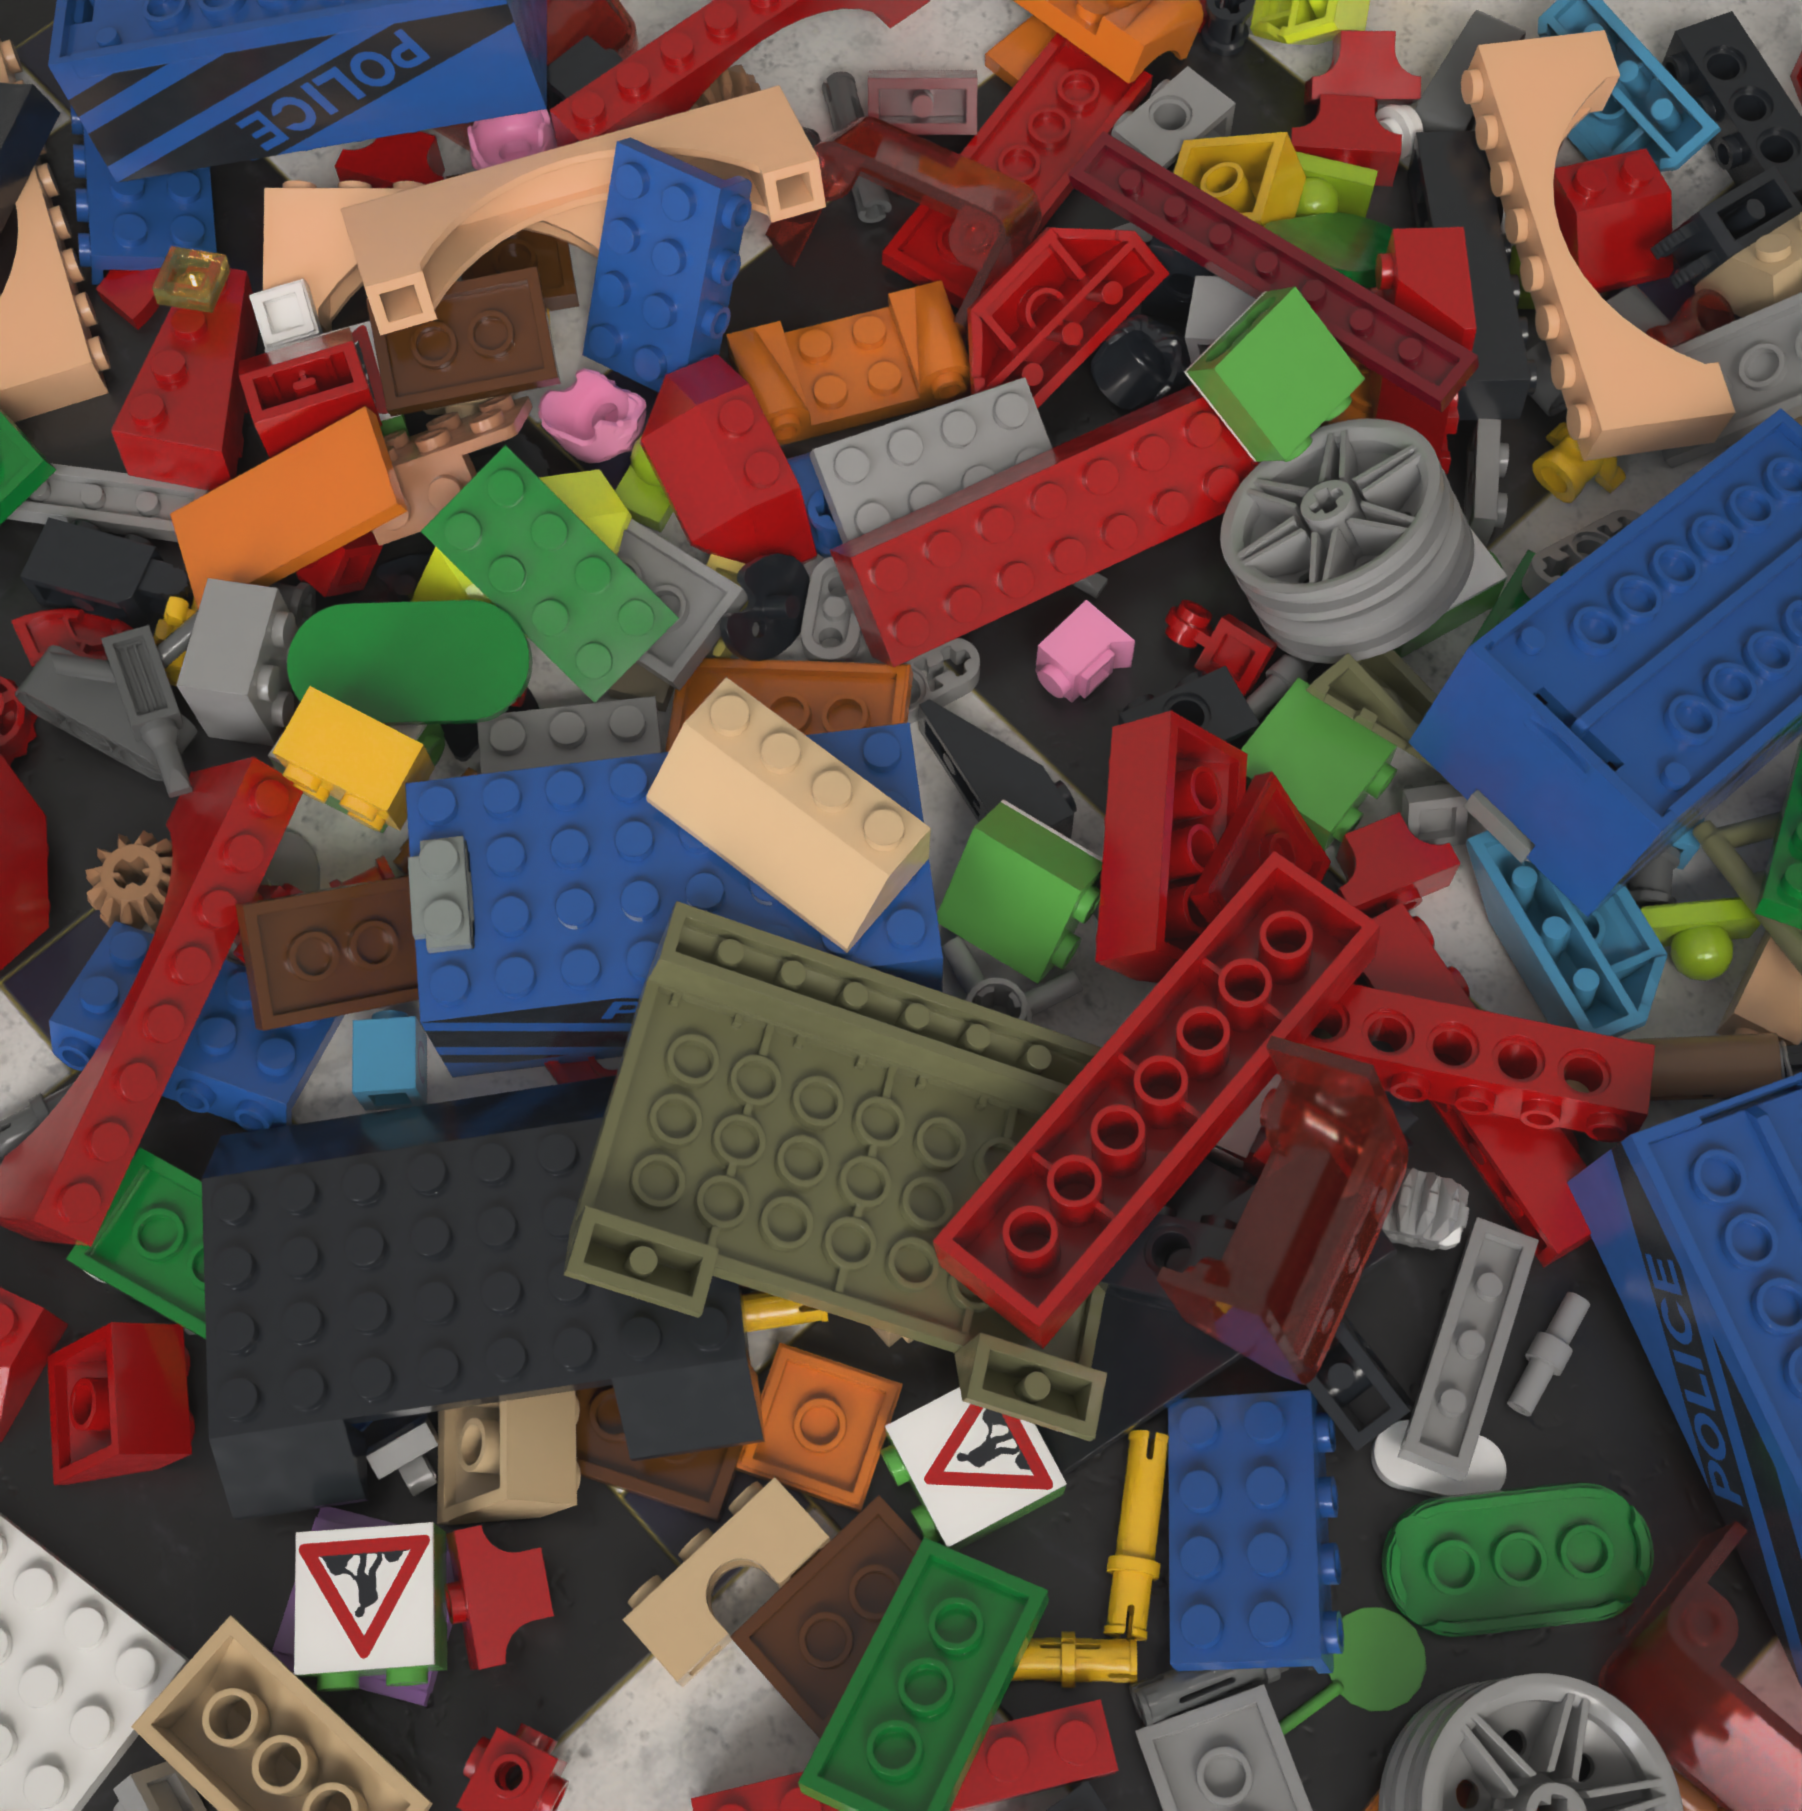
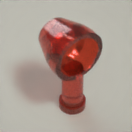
(1695, 317)

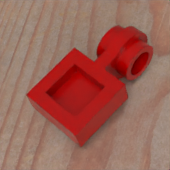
(1229, 645)

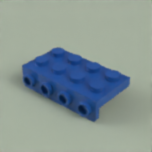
(139, 218)
(664, 264)
(226, 1060)
(1252, 1533)

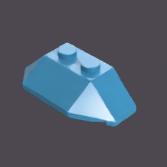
(1647, 101)
(1579, 968)

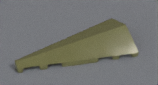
(1379, 695)

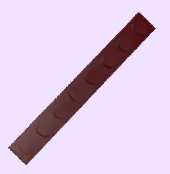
(1261, 261)

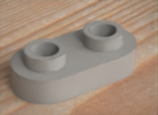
(828, 617)

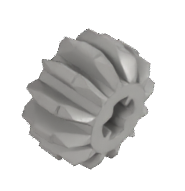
(1427, 1211)

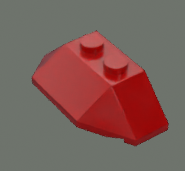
(1057, 306)
(725, 467)
(22, 867)

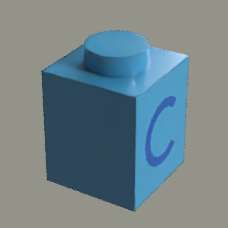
(389, 1061)

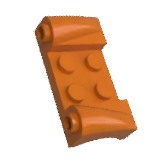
(1123, 32)
(855, 365)

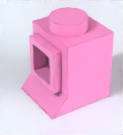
(1082, 653)

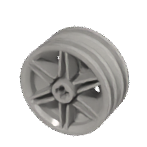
(1367, 527)
(1558, 1722)

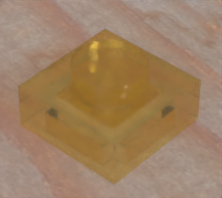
(191, 279)

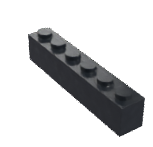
(1454, 190)

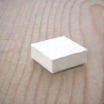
(286, 313)

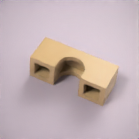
(677, 1614)

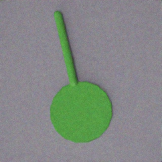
(1377, 1669)

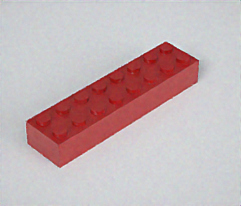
(1040, 526)
(1155, 1099)

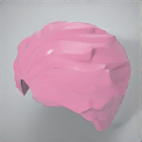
(510, 138)
(593, 417)

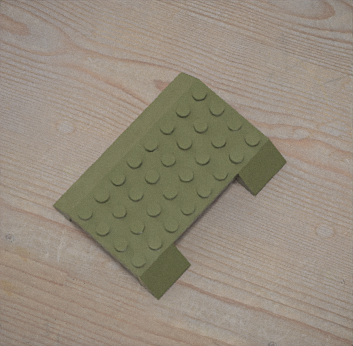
(813, 1144)

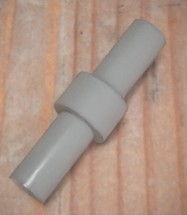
(1279, 680)
(1548, 1354)

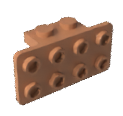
(437, 462)

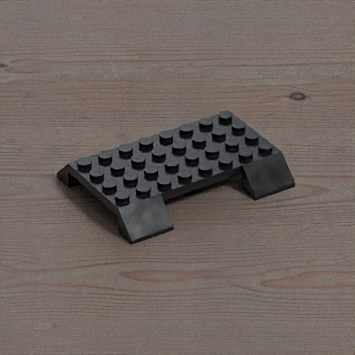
(424, 1274)

